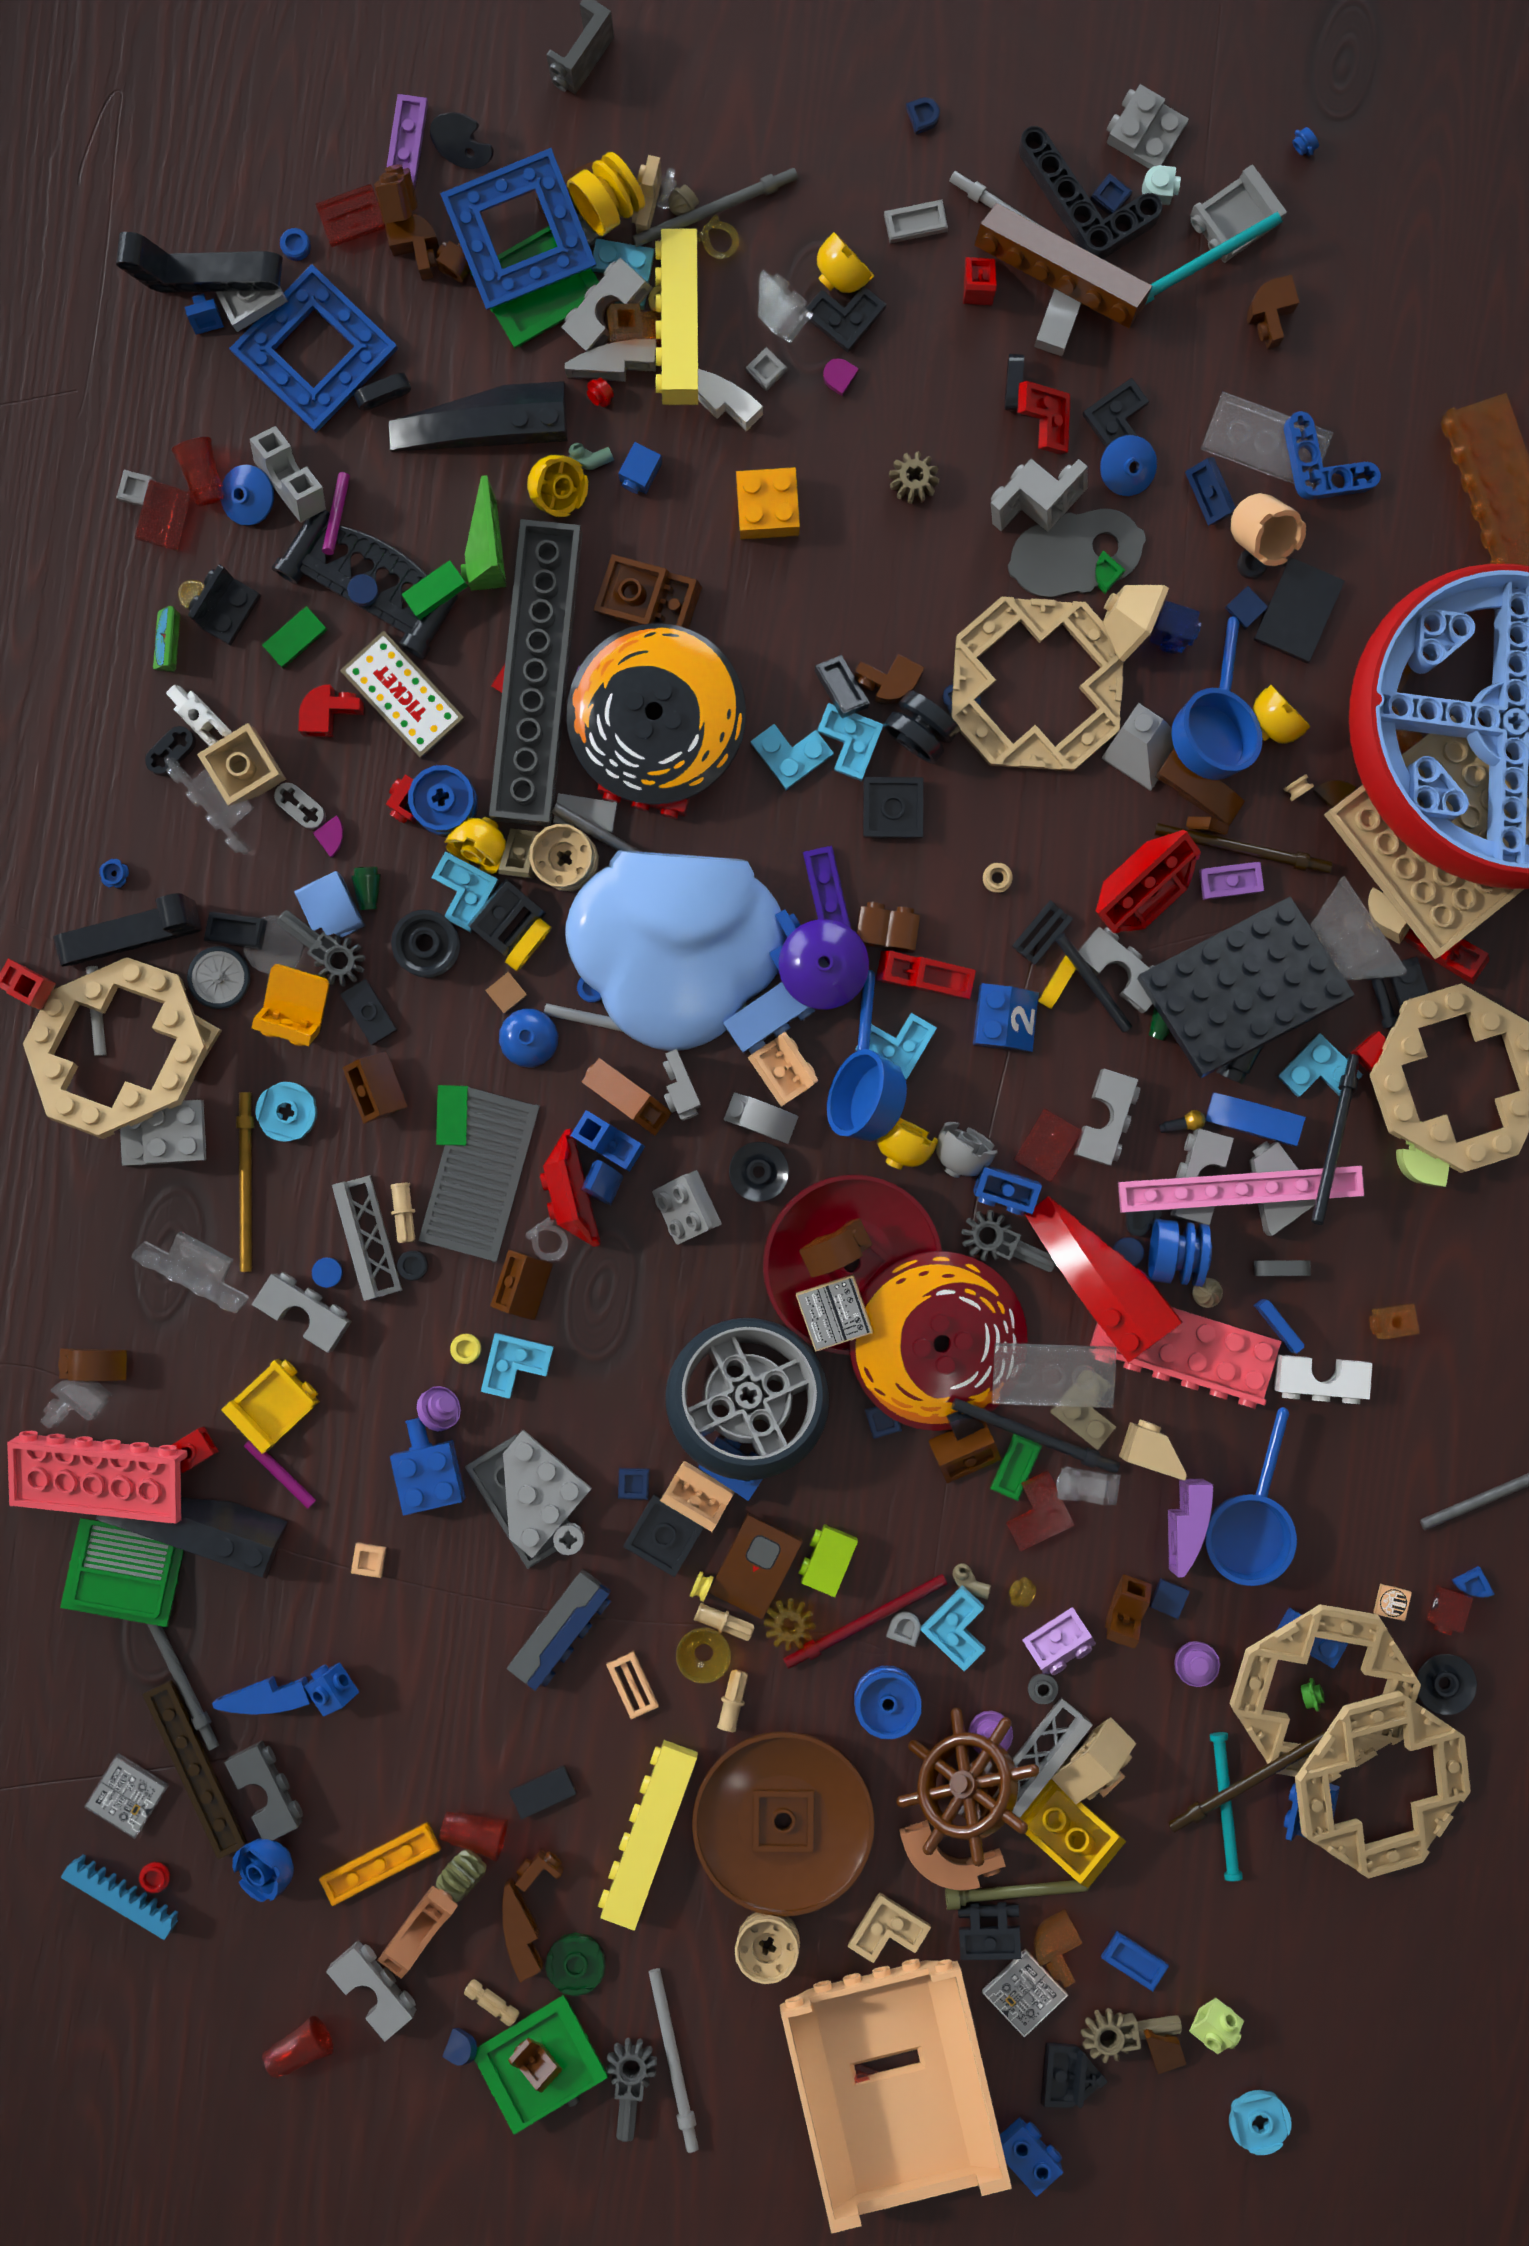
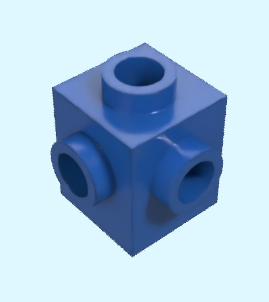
(331, 1688)

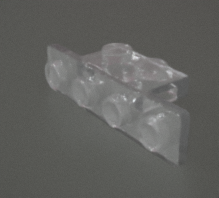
(205, 793)
(195, 1268)

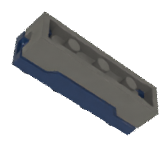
(559, 1629)

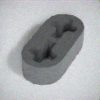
(1282, 1268)

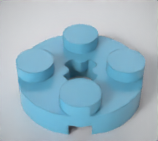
(271, 1120)
(1244, 2112)

